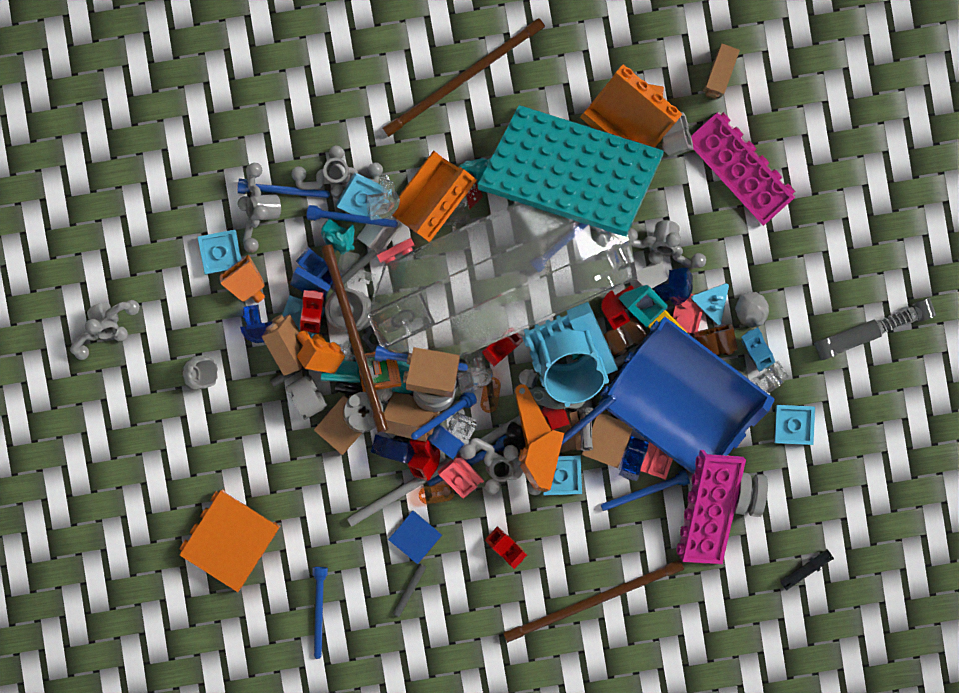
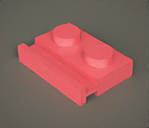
(403, 247)
(688, 315)
(656, 462)
(460, 476)

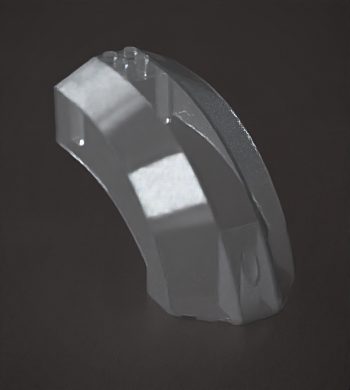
(495, 280)

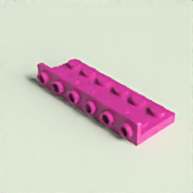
(742, 168)
(710, 508)

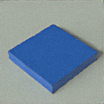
(306, 281)
(415, 537)

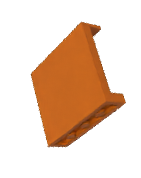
(631, 110)
(432, 195)
(228, 540)

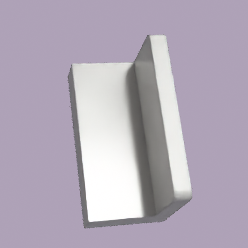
(378, 236)

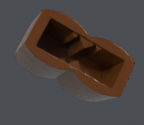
(624, 336)
(718, 339)

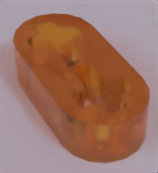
(495, 396)
(438, 498)

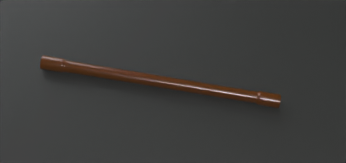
(399, 122)
(331, 262)
(520, 631)

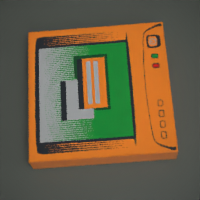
(383, 374)

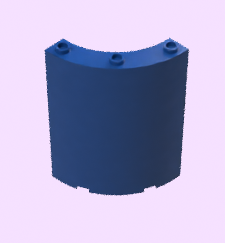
(684, 396)

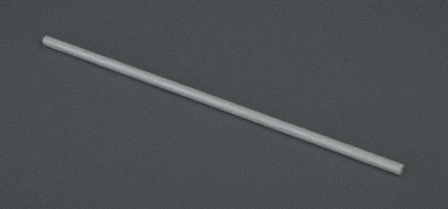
(416, 482)

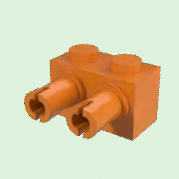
(318, 353)

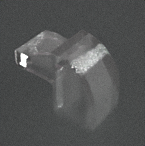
(383, 204)
(460, 216)
(347, 261)
(476, 375)
(771, 377)
(462, 426)

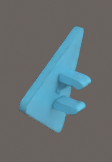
(712, 301)

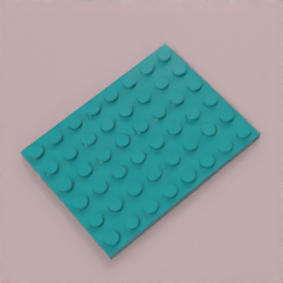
(571, 170)

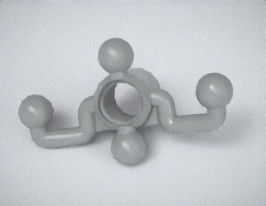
(323, 176)
(257, 207)
(666, 243)
(103, 325)
(491, 459)

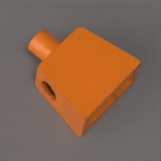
(244, 280)

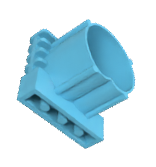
(565, 336)

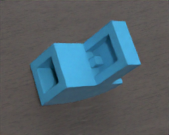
(757, 349)

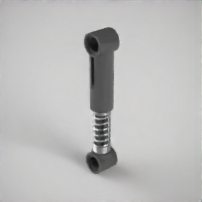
(873, 329)

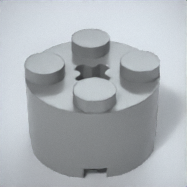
(305, 396)
(355, 419)

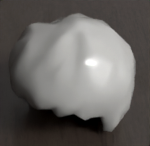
(752, 309)
(200, 372)

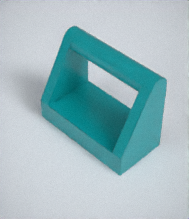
(647, 315)
(346, 372)

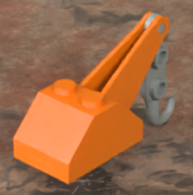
(542, 444)

